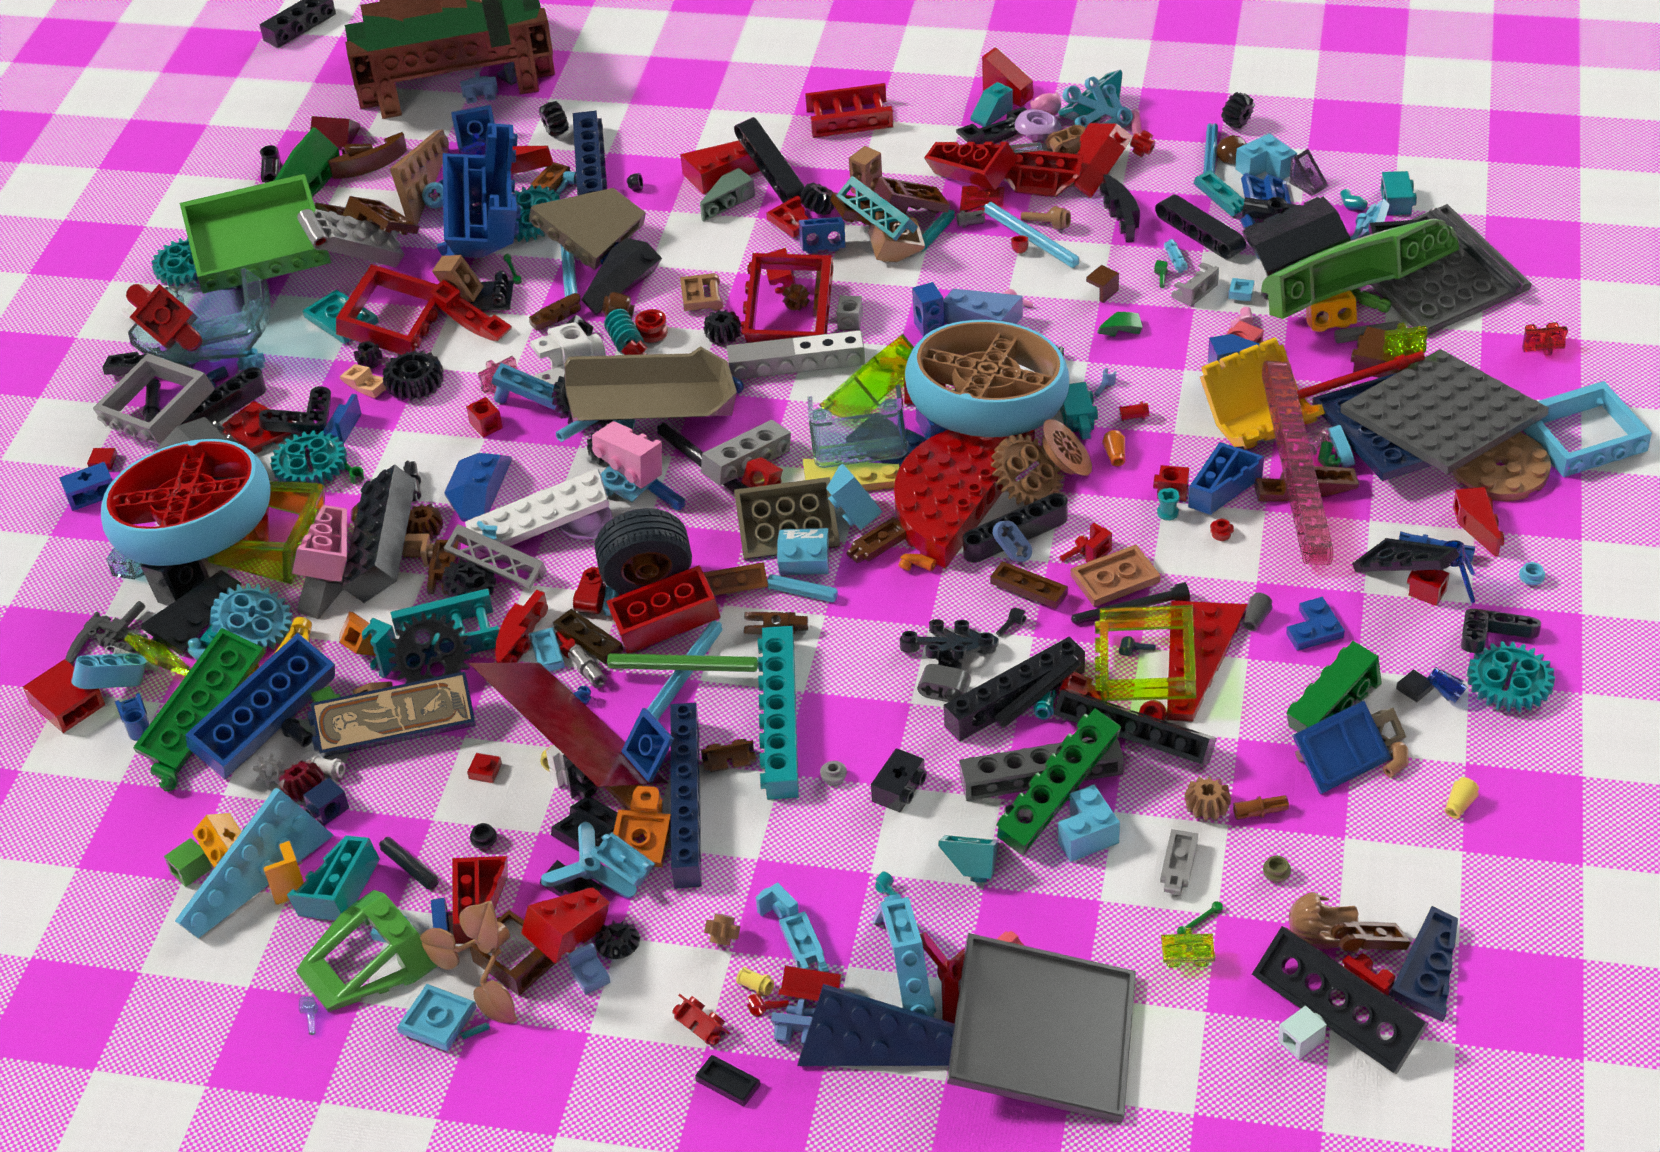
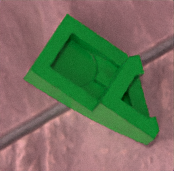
(1121, 321)

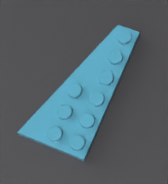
(241, 869)

